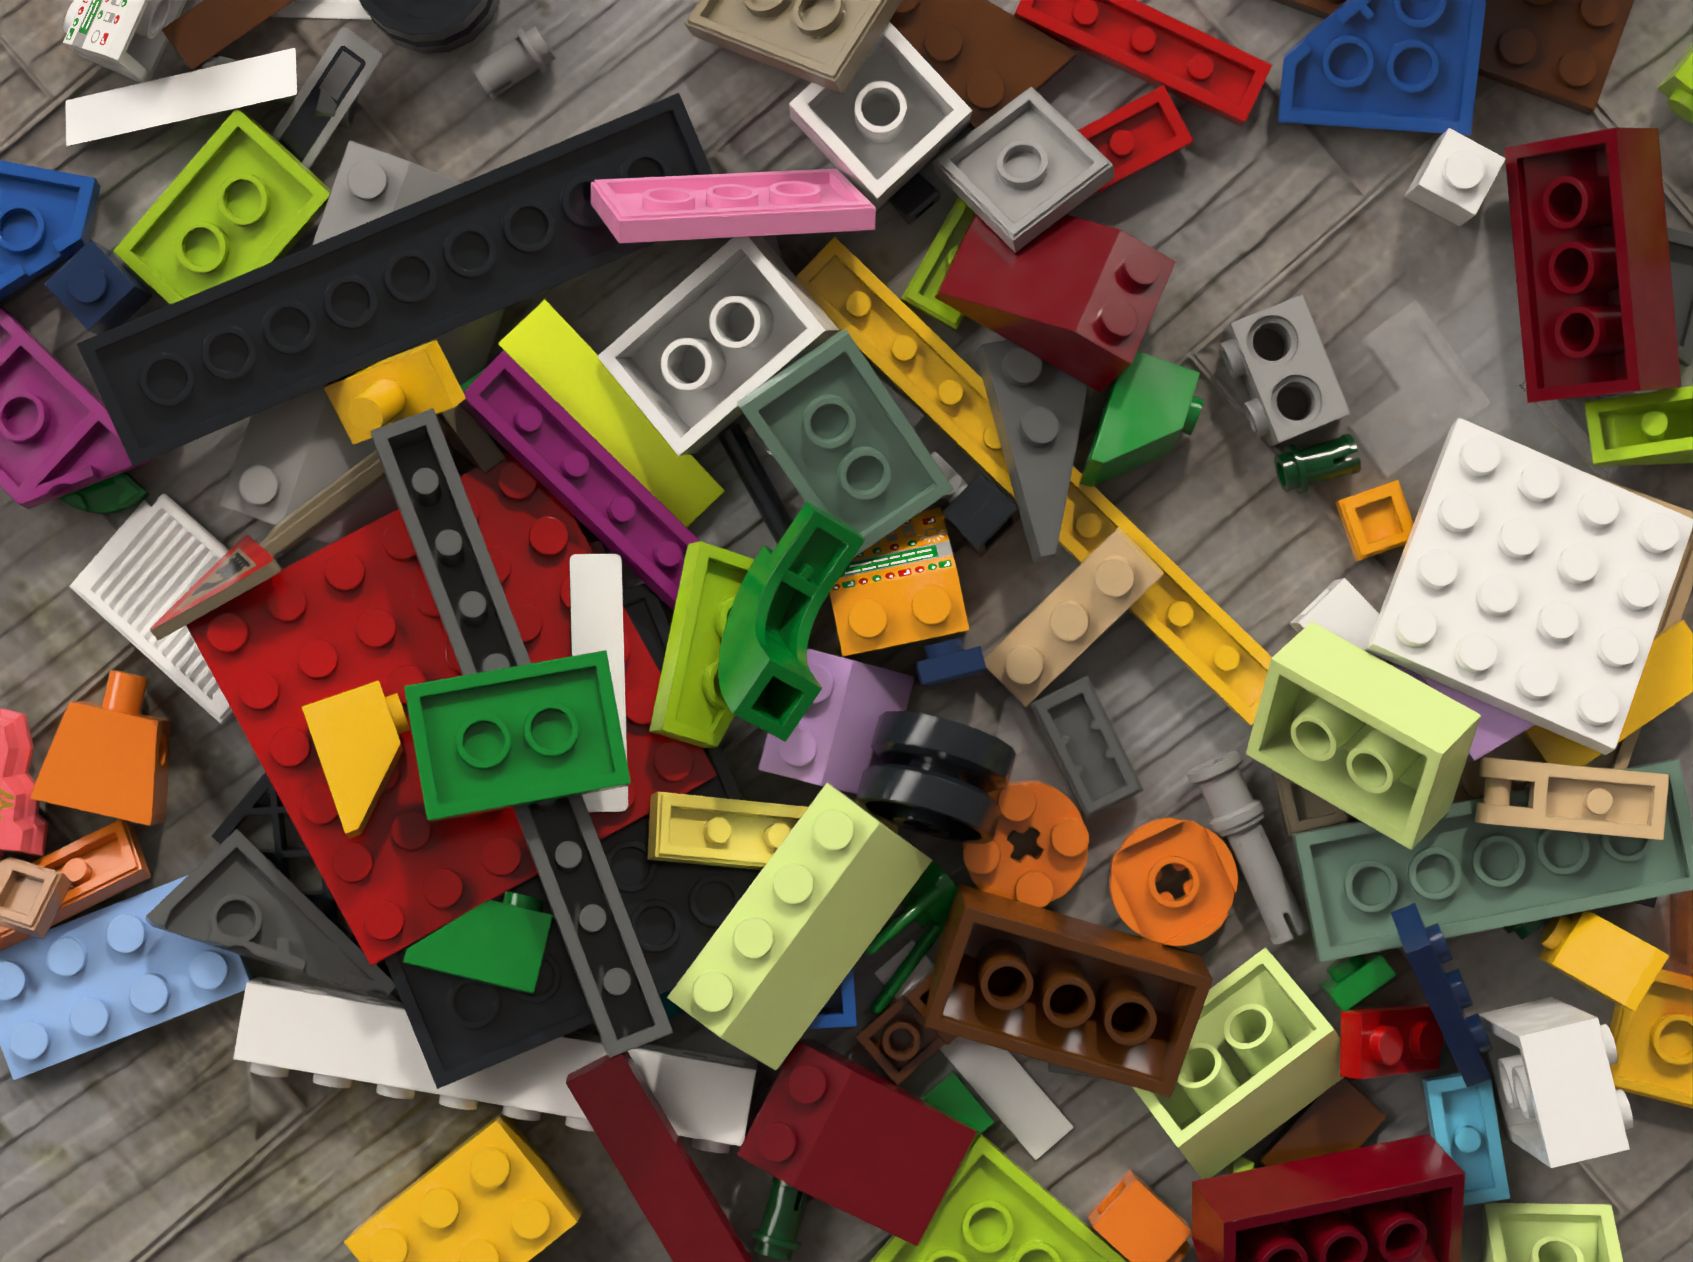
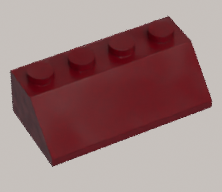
(1592, 264)
(1343, 1206)

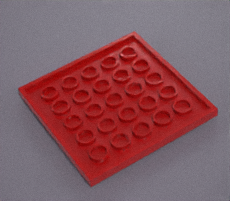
(368, 617)

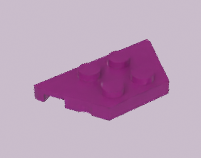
(50, 424)

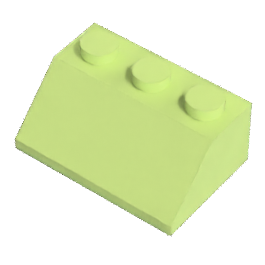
(1249, 1066)

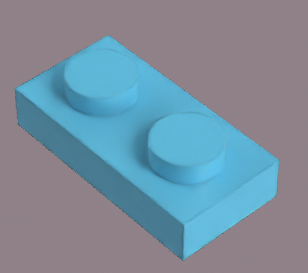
(1468, 1131)

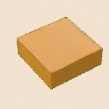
(1376, 520)

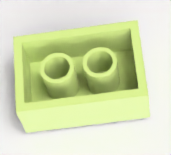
(1362, 734)

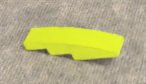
(594, 398)

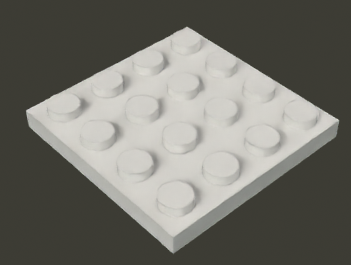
(1531, 586)

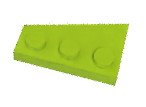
(689, 692)

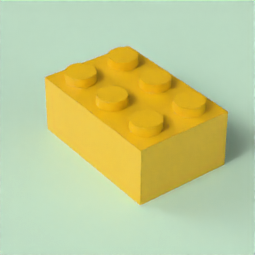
(476, 1205)

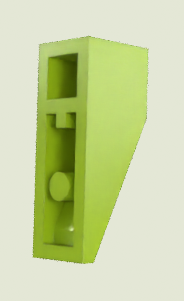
(1642, 428)

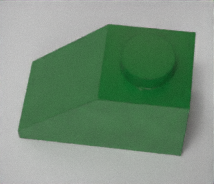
(1142, 417)
(490, 944)

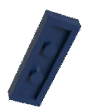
(1445, 993)

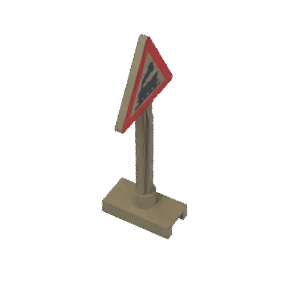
(253, 562)

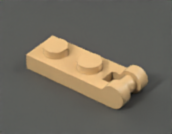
(1575, 798)

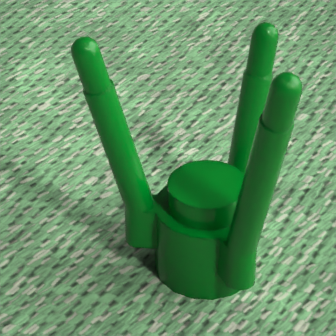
(926, 901)

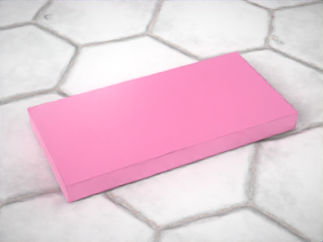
(731, 205)

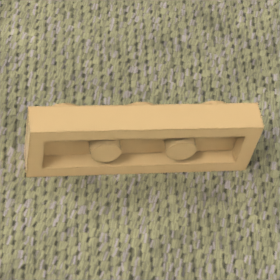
(1072, 616)

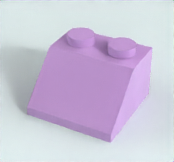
(840, 724)

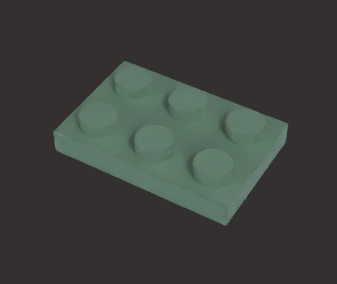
(845, 440)

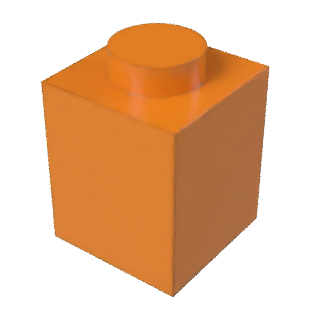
(1141, 1223)

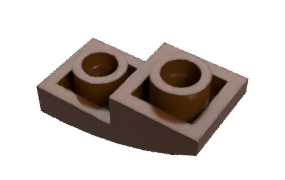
(899, 1036)

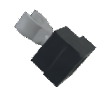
(977, 509)

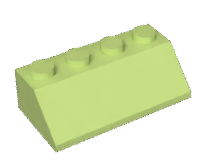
(799, 928)

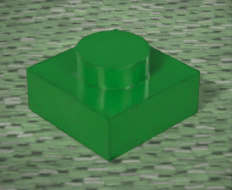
(1355, 979)

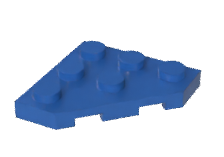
(1387, 67)
(42, 220)

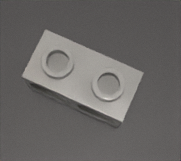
(1301, 366)

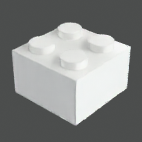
(886, 120)

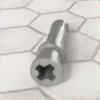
(1238, 819)

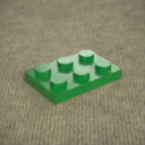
(517, 736)

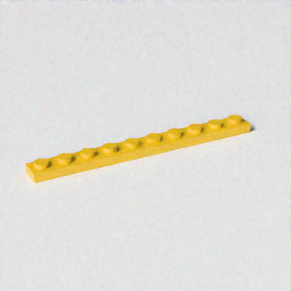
(958, 405)

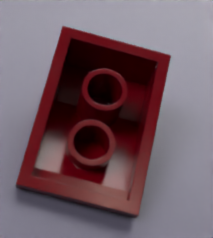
(1067, 296)
(857, 1141)

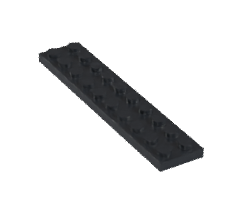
(378, 286)

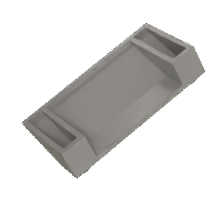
(302, 442)

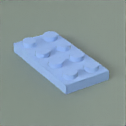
(105, 982)

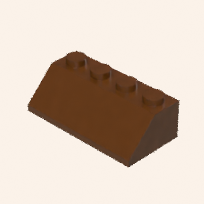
(1066, 991)

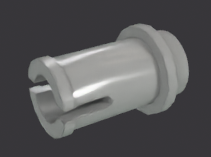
(513, 62)

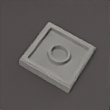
(1023, 169)

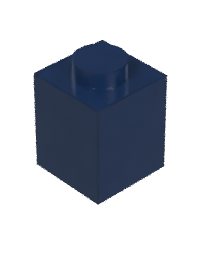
(98, 288)

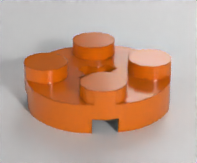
(1060, 837)
(1207, 893)

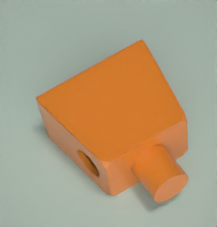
(110, 756)

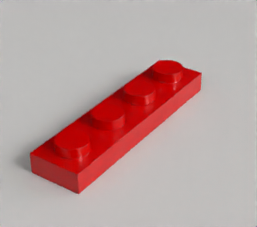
(1155, 50)

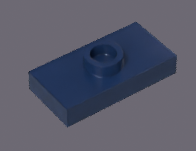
(949, 662)

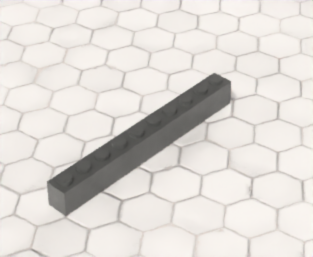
(487, 639)

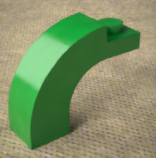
(770, 622)

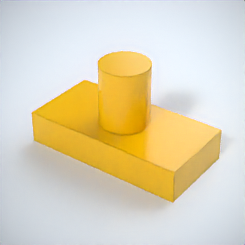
(394, 390)

